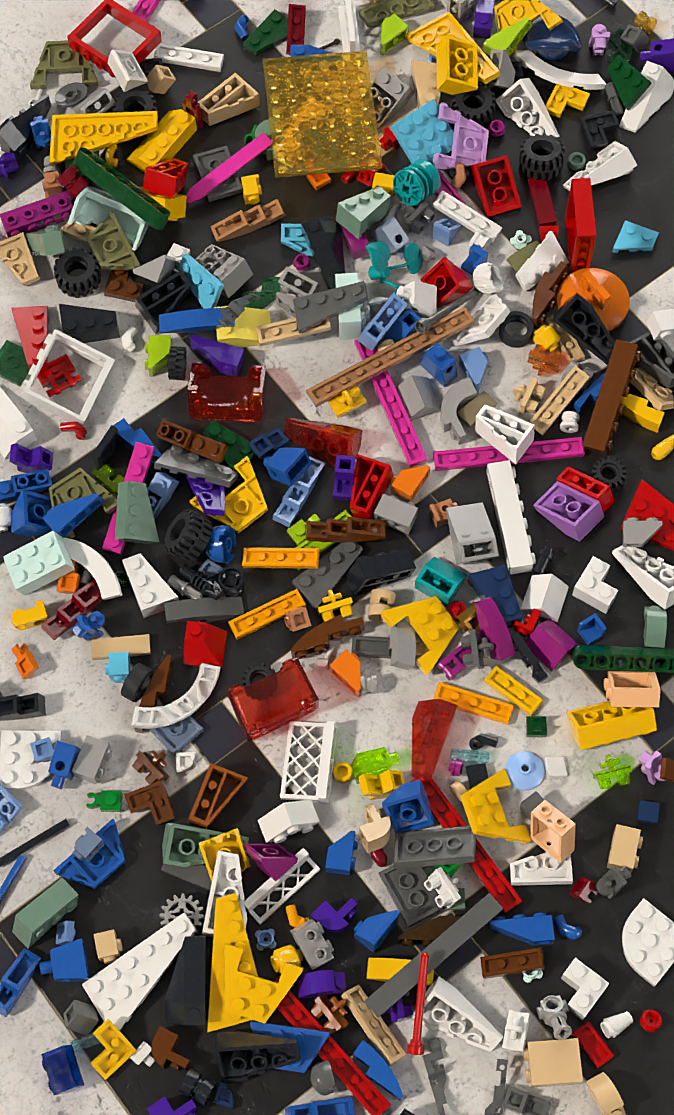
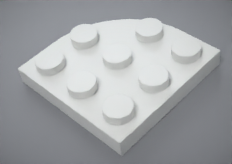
(17, 760)
(648, 942)

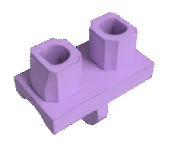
(599, 39)
(651, 765)

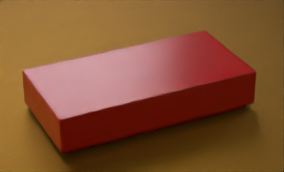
(593, 1045)

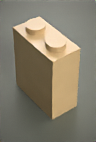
(553, 1063)

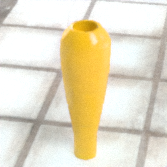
(662, 449)

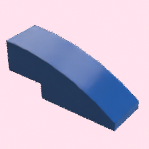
(129, 438)
(17, 979)
(378, 1069)
(339, 1106)

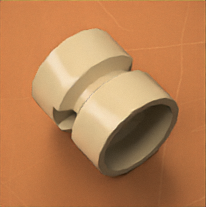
(381, 600)

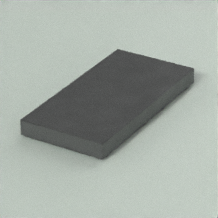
(434, 847)

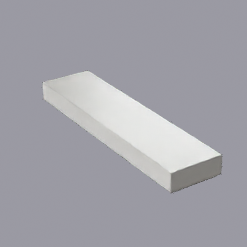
(189, 57)
(466, 216)

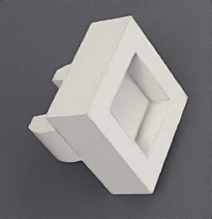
(142, 1054)

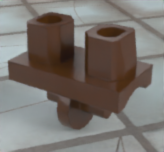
(145, 761)

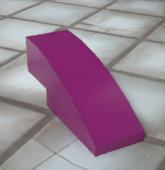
(355, 245)
(494, 629)

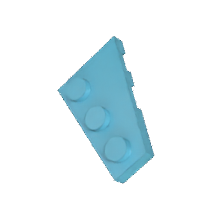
(203, 284)

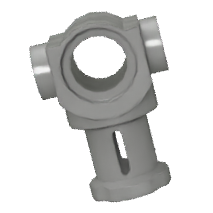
(553, 1013)

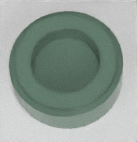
(576, 161)

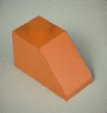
(409, 482)
(347, 670)

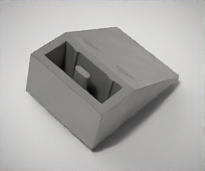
(389, 96)
(226, 267)
(471, 533)

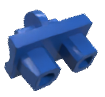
(41, 132)
(89, 626)

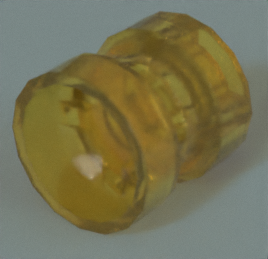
(645, 22)

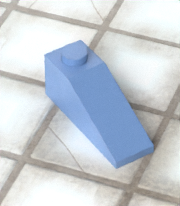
(382, 322)

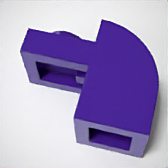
(31, 459)
(344, 477)
(333, 921)
(321, 983)
(163, 1107)

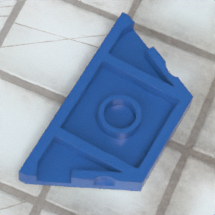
(101, 866)
(309, 1042)

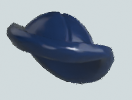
(552, 43)

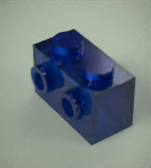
(62, 1070)

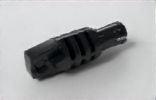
(202, 582)

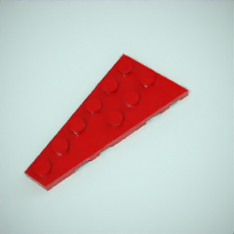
(651, 504)

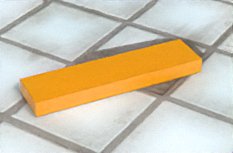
(281, 558)
(265, 614)
(475, 703)

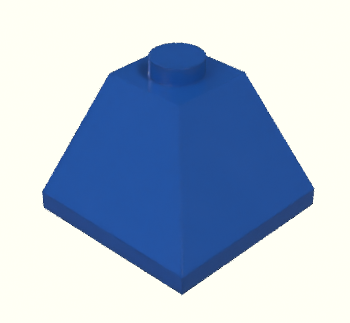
(29, 514)
(408, 807)
(376, 929)

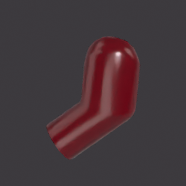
(379, 857)

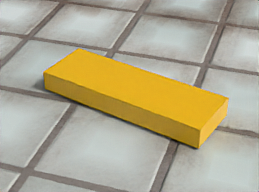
(513, 690)

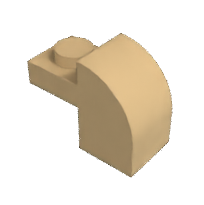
(376, 832)
(605, 1095)

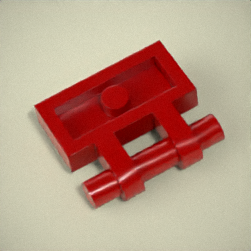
(55, 371)

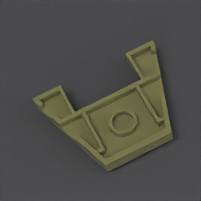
(60, 58)
(79, 485)

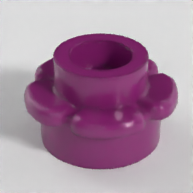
(496, 124)
(299, 259)
(456, 767)

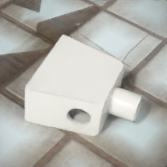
(420, 298)

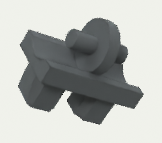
(415, 214)
(474, 642)
(613, 881)

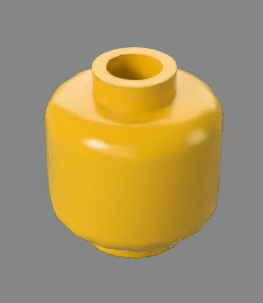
(547, 337)
(286, 954)

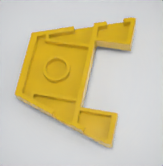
(512, 11)
(244, 502)
(430, 622)
(486, 812)
(252, 995)

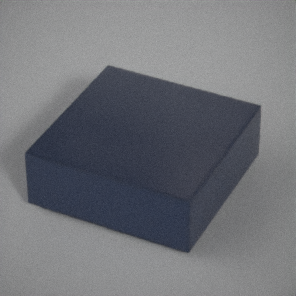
(648, 812)

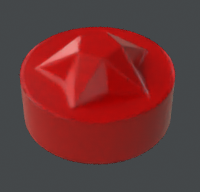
(455, 608)
(651, 1020)

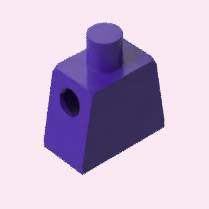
(660, 53)

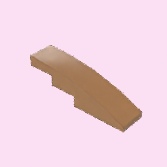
(248, 221)

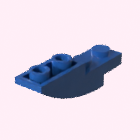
(32, 482)

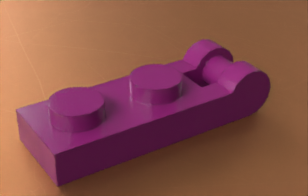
(457, 658)

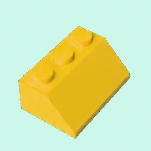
(456, 65)

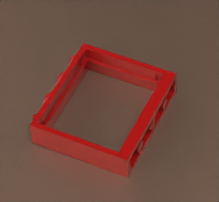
(126, 17)
(580, 224)

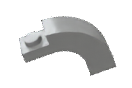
(455, 398)

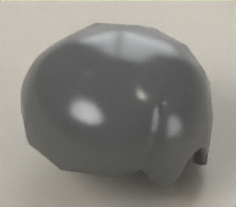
(322, 1078)

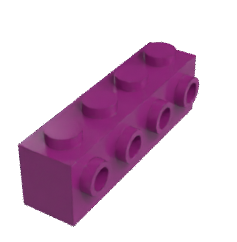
(37, 215)

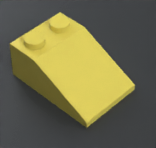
(244, 332)

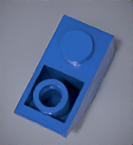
(403, 326)
(340, 855)

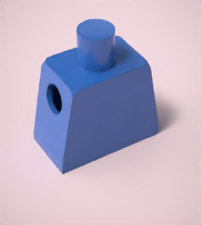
(437, 362)
(287, 464)
(63, 755)
(67, 963)

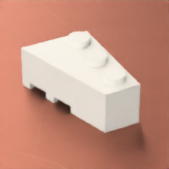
(504, 432)
(147, 586)

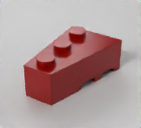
(166, 177)
(370, 483)

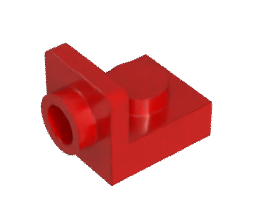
(367, 176)
(529, 624)

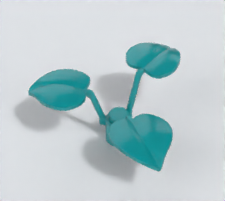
(380, 254)

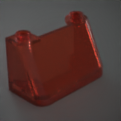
(226, 396)
(273, 700)

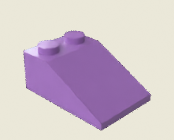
(570, 510)

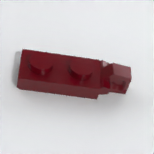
(193, 108)

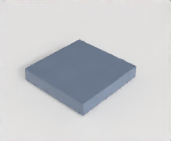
(178, 735)

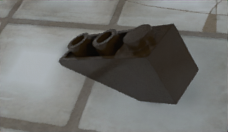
(427, 932)

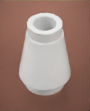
(616, 1024)

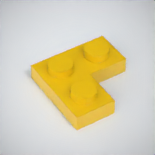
(565, 96)
(117, 1049)

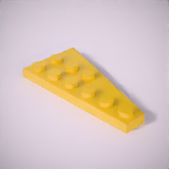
(431, 33)
(96, 131)
(228, 929)

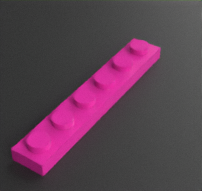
(136, 472)

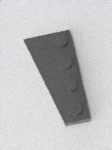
(319, 306)
(196, 466)
(315, 583)

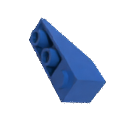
(531, 930)

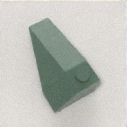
(182, 844)

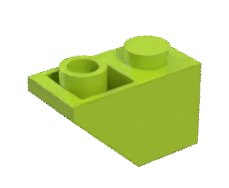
(158, 353)

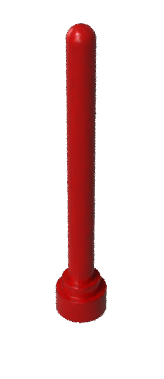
(416, 1045)

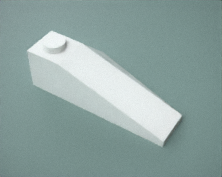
(651, 100)
(527, 108)
(611, 163)
(13, 426)
(650, 573)
(225, 881)
(452, 1013)

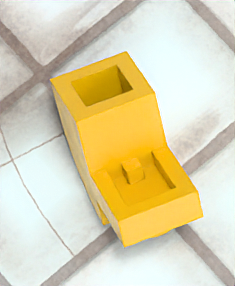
(380, 785)

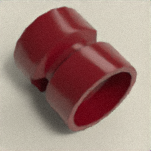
(72, 181)

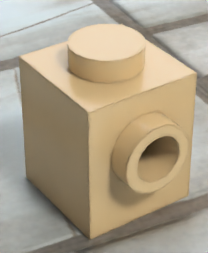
(160, 79)
(108, 946)

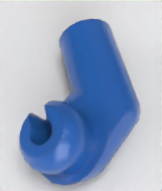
(241, 25)
(567, 930)

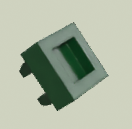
(536, 726)

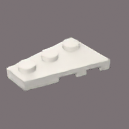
(541, 871)

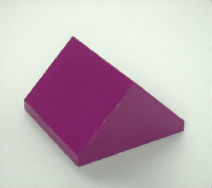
(550, 644)
(271, 858)

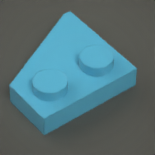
(293, 237)
(635, 238)

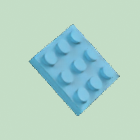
(423, 134)

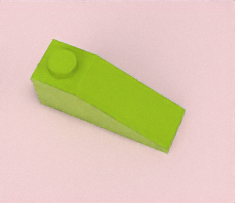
(508, 38)

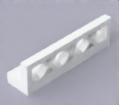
(270, 886)

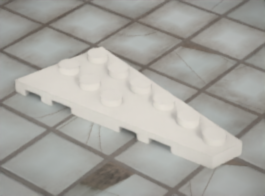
(129, 979)

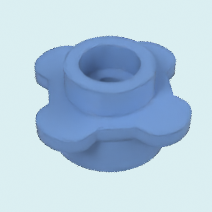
(269, 934)

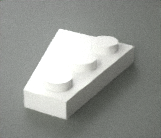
(545, 258)

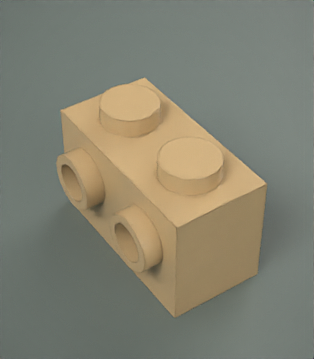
(624, 848)

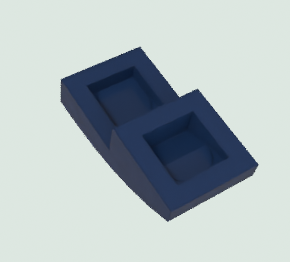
(269, 443)

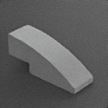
(403, 645)

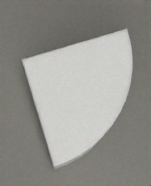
(184, 761)

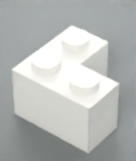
(591, 587)
(288, 820)
(588, 988)

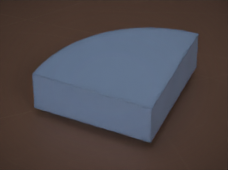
(210, 568)

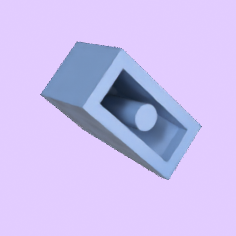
(474, 366)

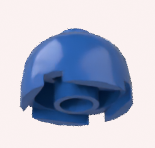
(221, 543)

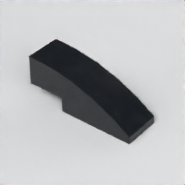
(22, 707)

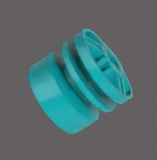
(416, 182)

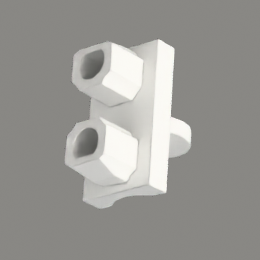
(444, 886)
(516, 1031)

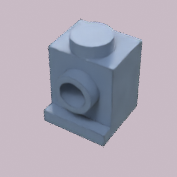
(87, 845)

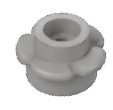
(427, 253)

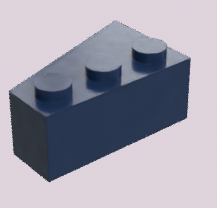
(497, 585)

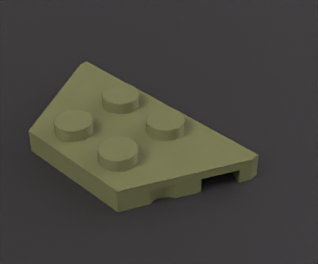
(112, 246)

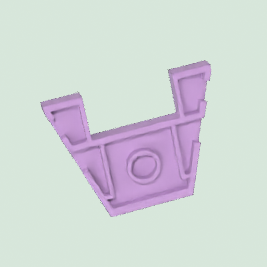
(469, 141)

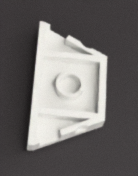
(486, 319)

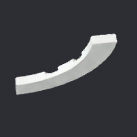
(557, 75)
(97, 566)
(181, 708)

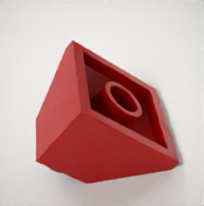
(450, 282)
(204, 644)

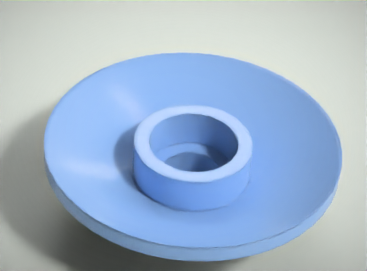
(524, 780)

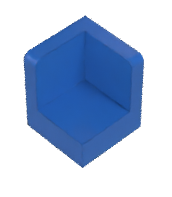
(476, 257)
(591, 629)

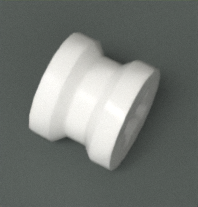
(479, 240)
(569, 422)

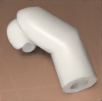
(127, 341)

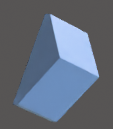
(446, 230)

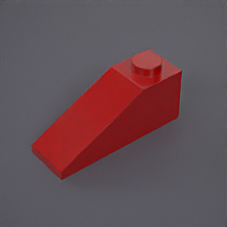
(587, 486)

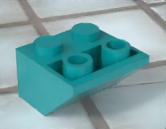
(439, 580)

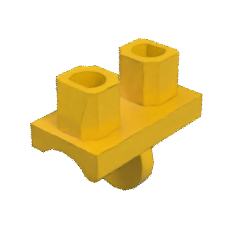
(347, 402)
(327, 610)

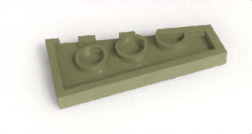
(382, 9)

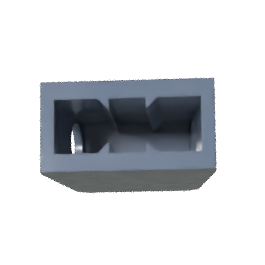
(392, 235)

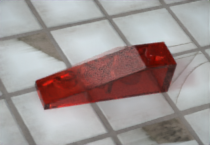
(324, 439)
(429, 733)

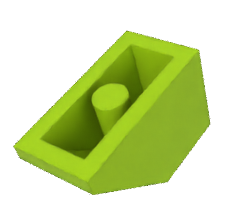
(392, 33)

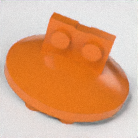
(600, 289)

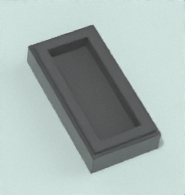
(371, 647)

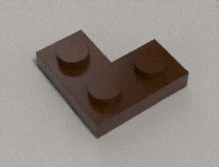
(120, 288)
(152, 796)

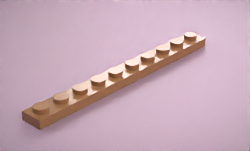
(389, 357)

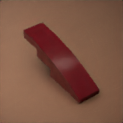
(81, 603)

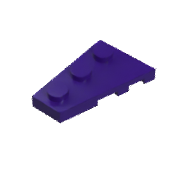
(209, 496)

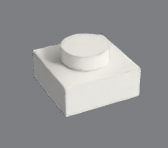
(177, 252)

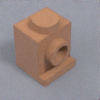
(50, 185)
(437, 512)
(297, 619)

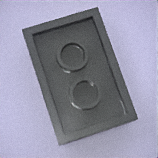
(210, 160)
(409, 893)

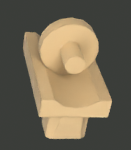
(527, 403)

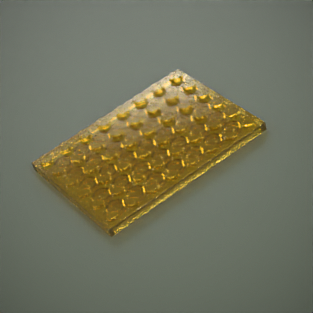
(321, 114)

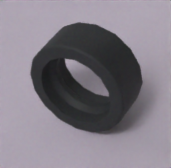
(516, 342)
(136, 682)

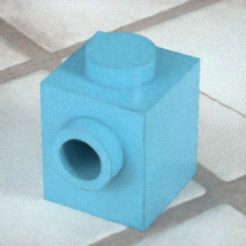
(118, 666)

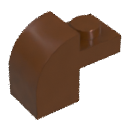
(163, 1047)

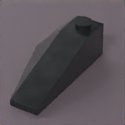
(585, 326)

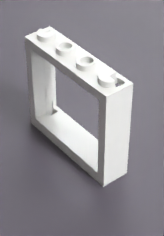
(82, 350)

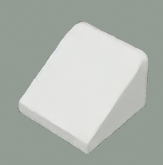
(555, 767)

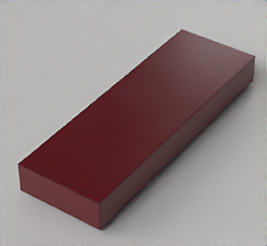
(295, 26)
(542, 202)

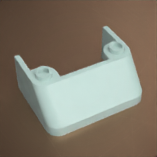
(94, 206)

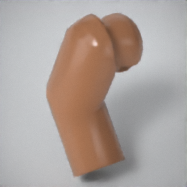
(460, 176)

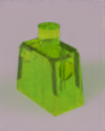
(373, 762)

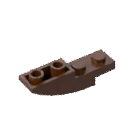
(545, 293)
(191, 441)
(318, 638)

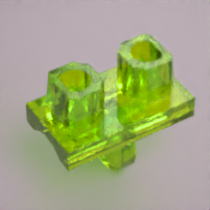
(103, 477)
(620, 772)

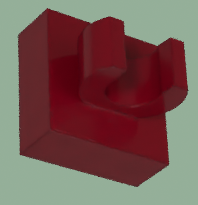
(582, 889)

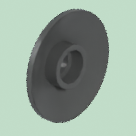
(71, 94)

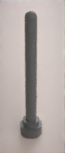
(423, 324)

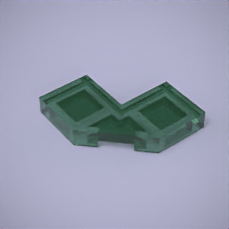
(623, 49)
(268, 293)

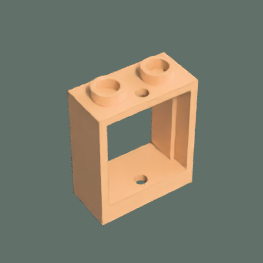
(632, 689)
(558, 833)

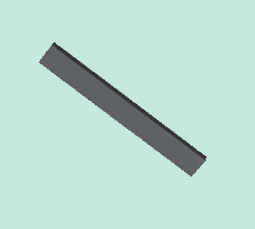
(438, 952)

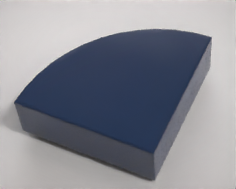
(224, 1096)

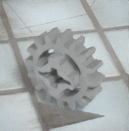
(182, 903)

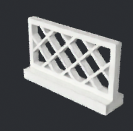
(348, 27)
(326, 764)

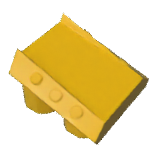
(226, 842)

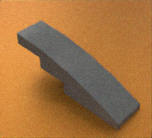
(203, 609)

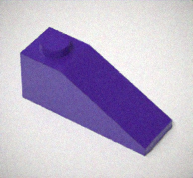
(483, 19)
(221, 356)

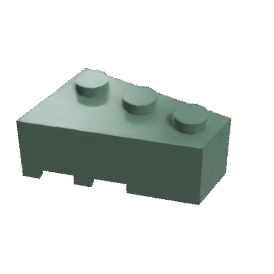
(363, 210)
(47, 241)
(134, 514)
(44, 912)

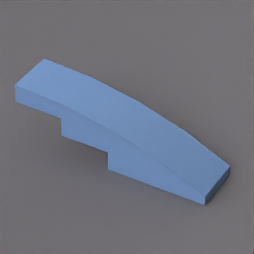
(298, 493)

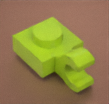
(297, 531)

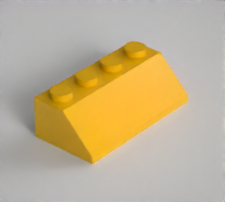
(164, 143)
(605, 724)

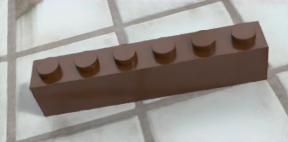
(611, 397)

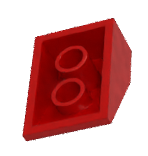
(496, 185)

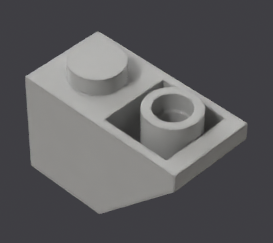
(638, 533)

